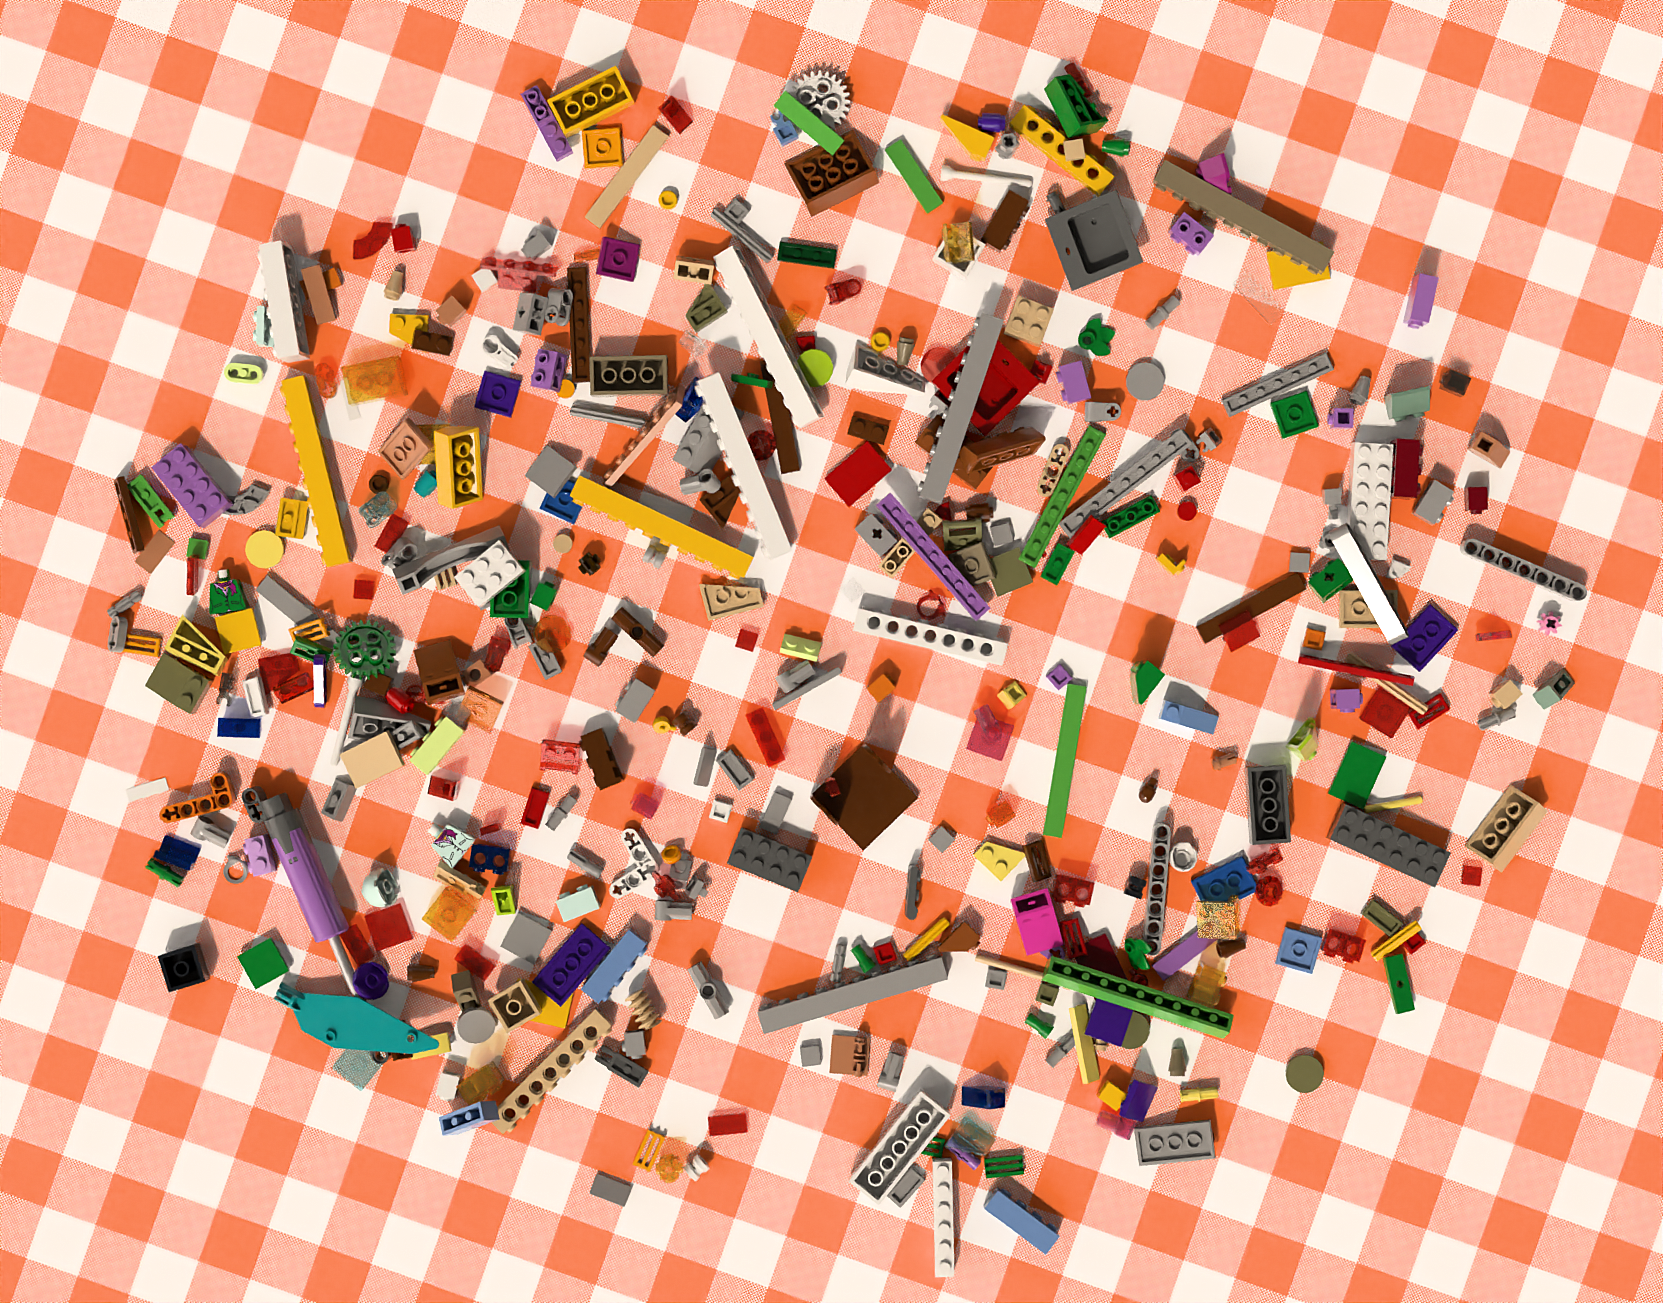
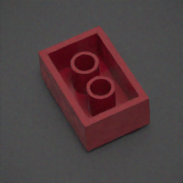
(1406, 468)

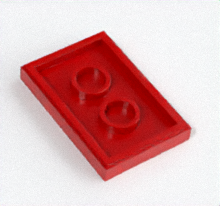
(858, 474)

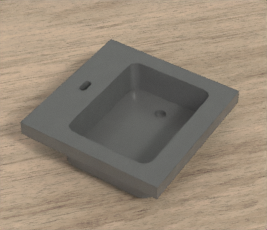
(1097, 239)

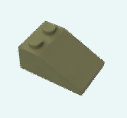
(179, 684)

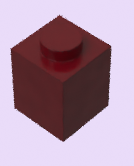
(1476, 499)

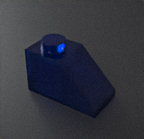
(691, 402)
(238, 727)
(983, 1097)

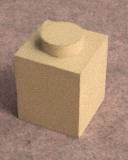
(1505, 694)

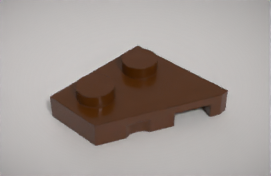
(722, 501)

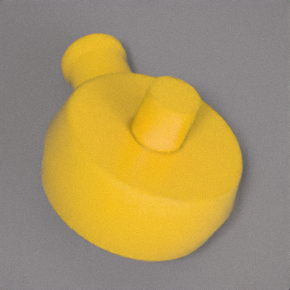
(662, 725)

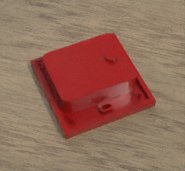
(1001, 389)

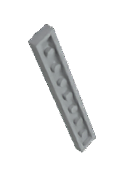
(1126, 482)

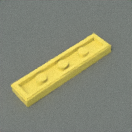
(1084, 1044)

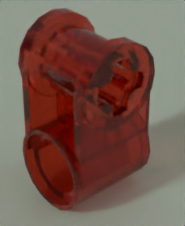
(842, 292)

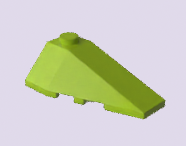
(1305, 741)

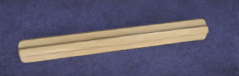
(1392, 687)

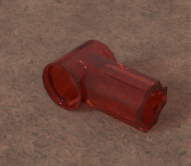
(497, 650)

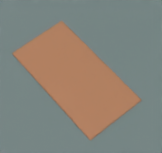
(154, 552)

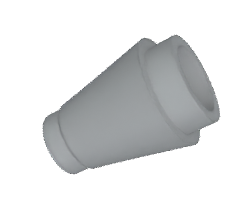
(1360, 392)

